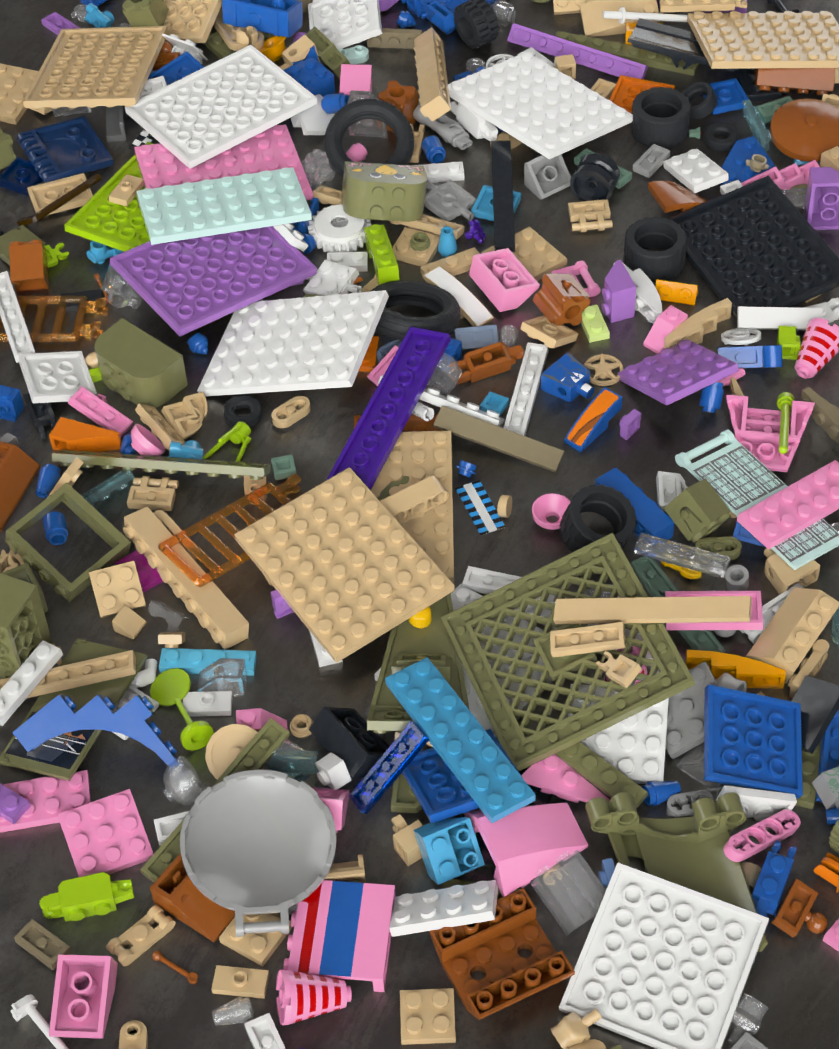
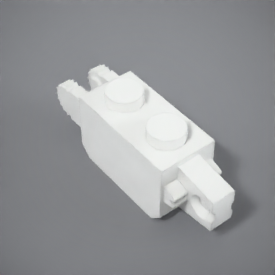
(474, 123)

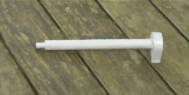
(27, 1006)

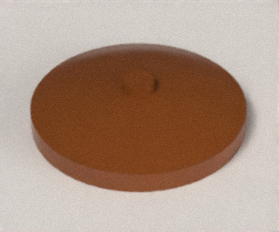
(805, 129)

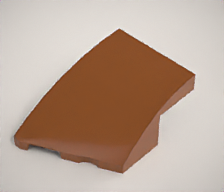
(674, 196)

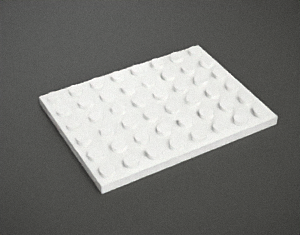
(538, 105)
(220, 106)
(294, 344)

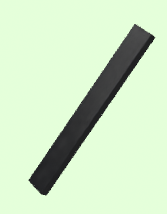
(502, 195)

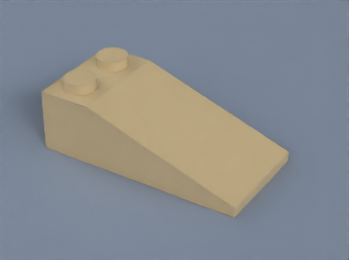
(596, 25)

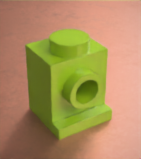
(789, 341)

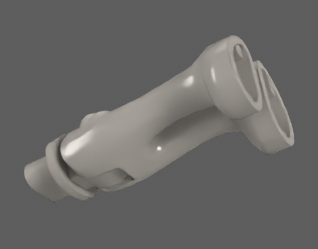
(447, 128)

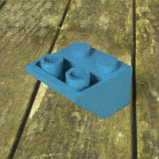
(449, 848)

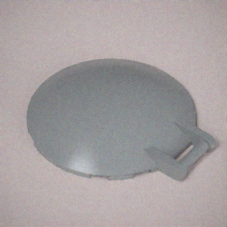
(258, 845)

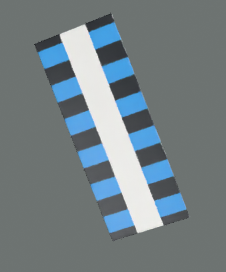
(480, 507)

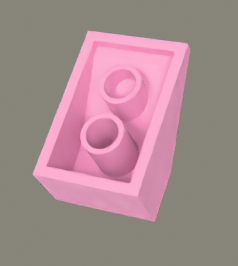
(82, 996)

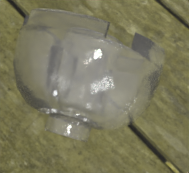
(182, 782)

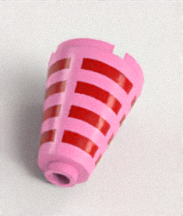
(817, 347)
(308, 996)

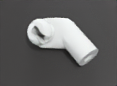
(147, 675)

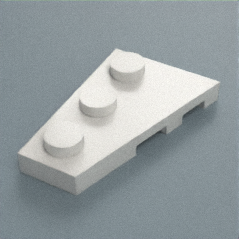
(761, 803)

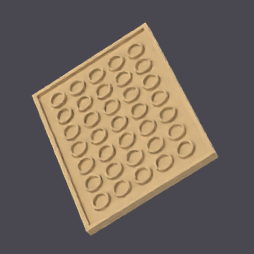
(767, 39)
(96, 67)
(344, 564)

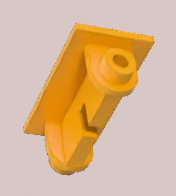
(677, 292)

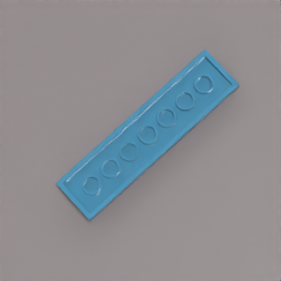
(460, 740)

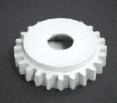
(337, 230)

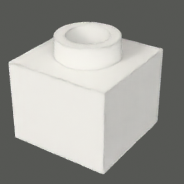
(332, 771)

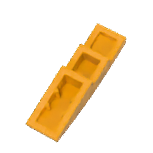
(754, 672)

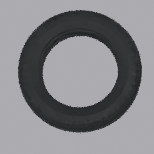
(368, 109)
(421, 295)

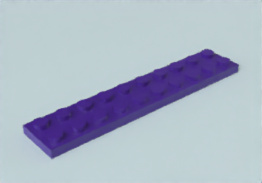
(392, 404)

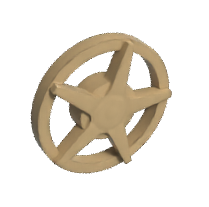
(603, 369)

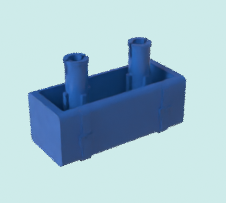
(267, 16)

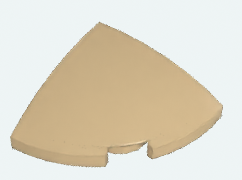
(187, 415)

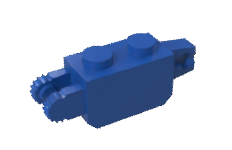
(773, 880)

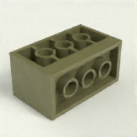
(21, 623)

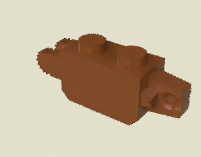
(488, 361)

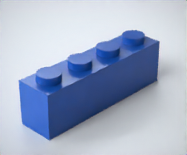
(649, 516)

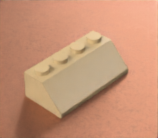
(794, 629)

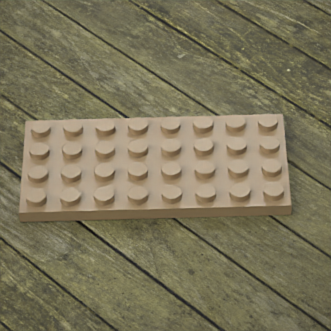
(419, 457)

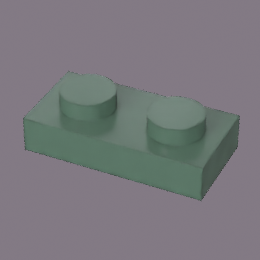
(768, 109)

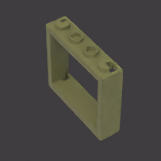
(91, 517)

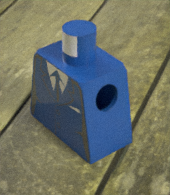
(567, 379)

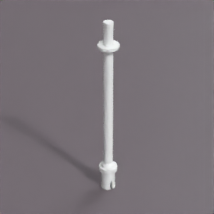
(621, 15)

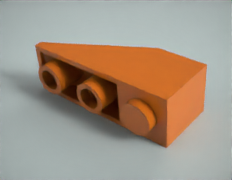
(79, 436)

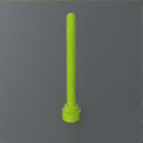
(784, 403)

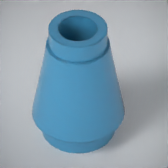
(447, 244)

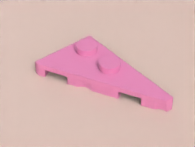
(561, 780)

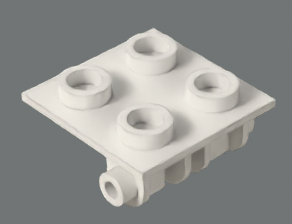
(185, 46)

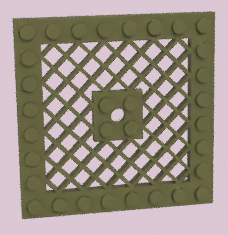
(587, 720)

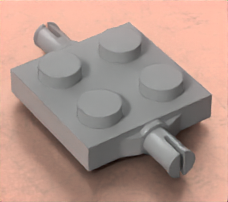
(449, 201)

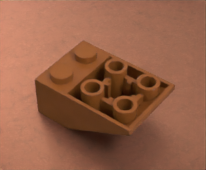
(182, 899)

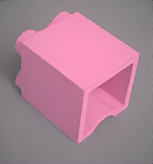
(355, 78)

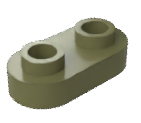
(721, 545)

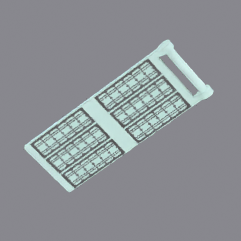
(746, 482)

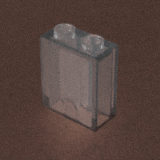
(569, 890)

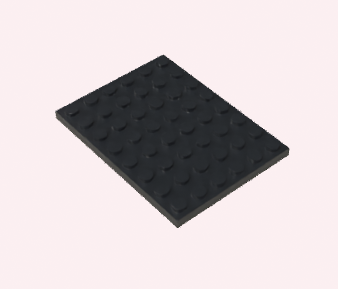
(758, 248)

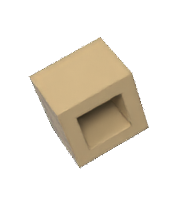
(566, 65)

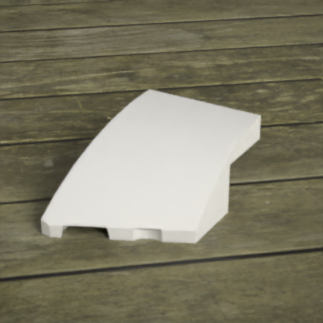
(313, 120)

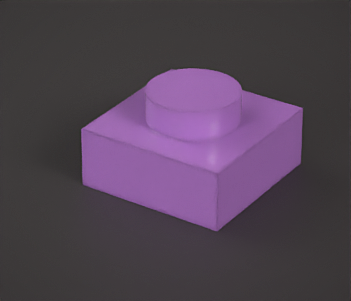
(630, 424)

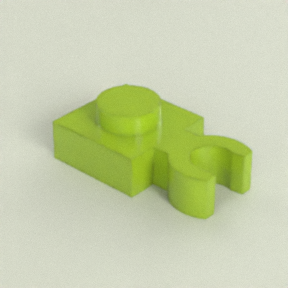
(54, 254)

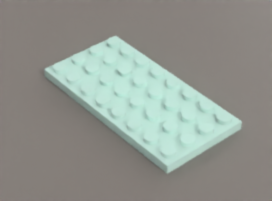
(223, 205)

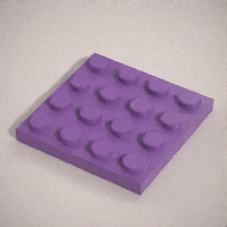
(677, 372)

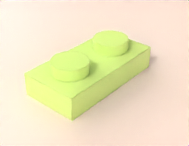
(594, 324)

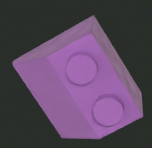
(618, 294)

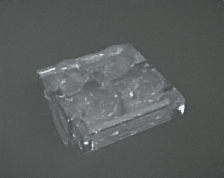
(119, 290)

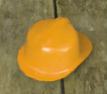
(273, 47)

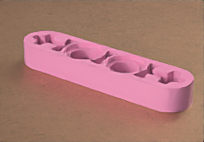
(762, 835)

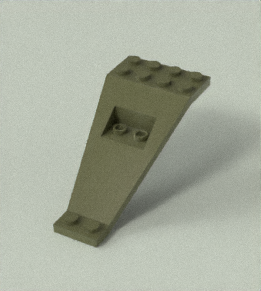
(405, 648)

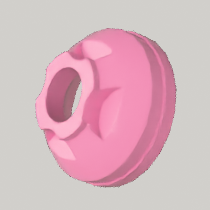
(145, 442)
(547, 506)

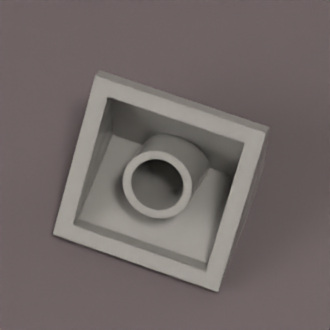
(546, 176)

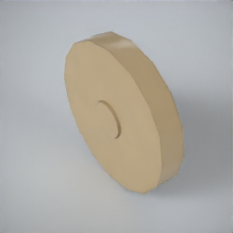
(226, 746)

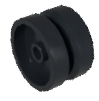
(595, 178)

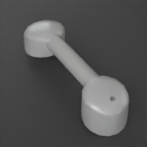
(736, 580)

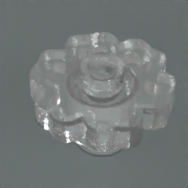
(317, 168)

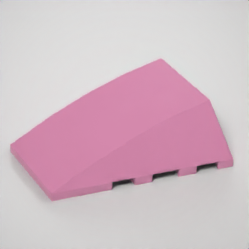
(760, 430)
(528, 841)

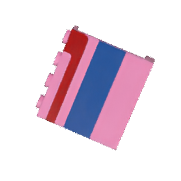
(343, 932)

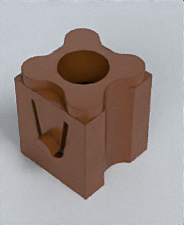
(402, 97)
(28, 265)
(562, 299)

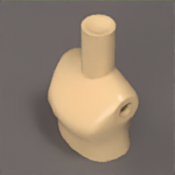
(574, 1029)

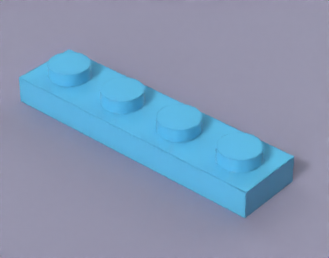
(196, 660)

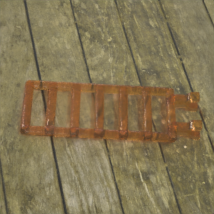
(79, 328)
(216, 571)

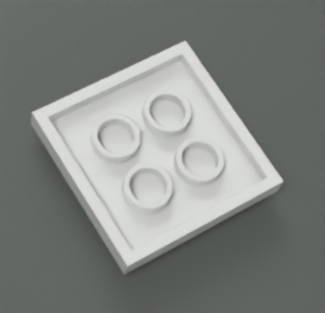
(55, 375)

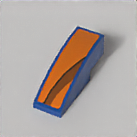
(594, 419)

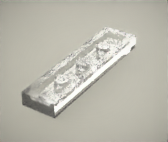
(682, 555)

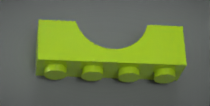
(381, 251)

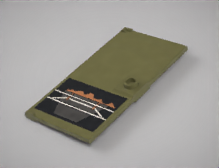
(65, 753)

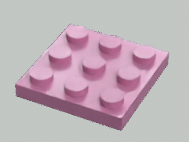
(106, 835)

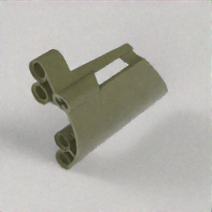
(680, 849)

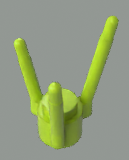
(238, 434)

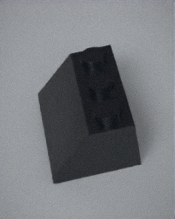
(346, 736)

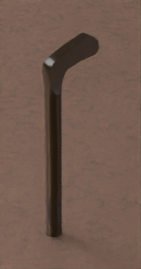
(61, 201)

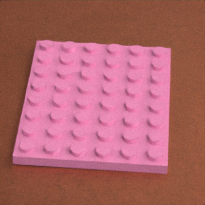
(265, 151)

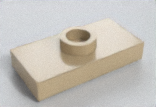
(126, 190)
(240, 981)

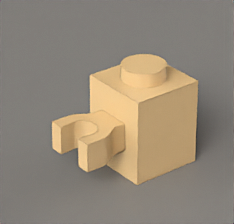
(405, 840)

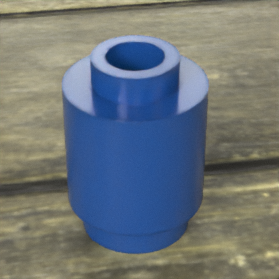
(333, 102)
(433, 149)
(712, 397)
(55, 528)

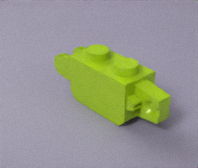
(86, 897)

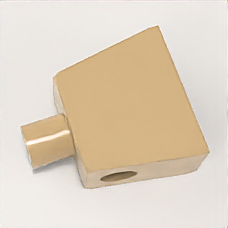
(784, 577)

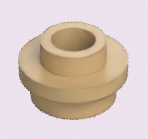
(301, 721)

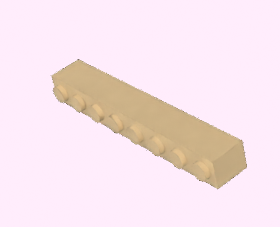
(431, 75)
(206, 602)

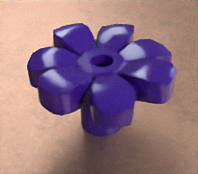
(475, 231)

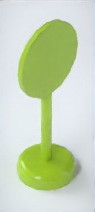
(170, 689)

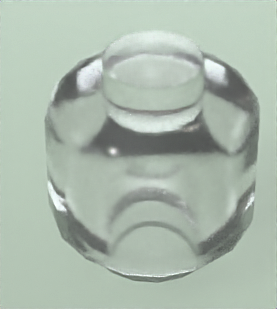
(504, 12)

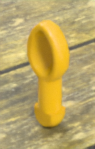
(685, 572)

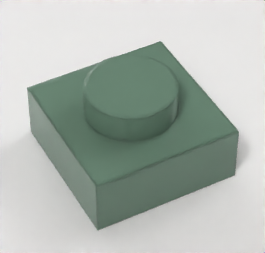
(283, 466)

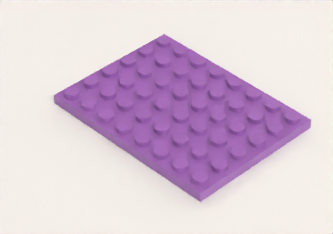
(211, 275)

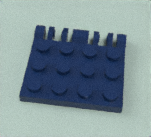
(64, 149)

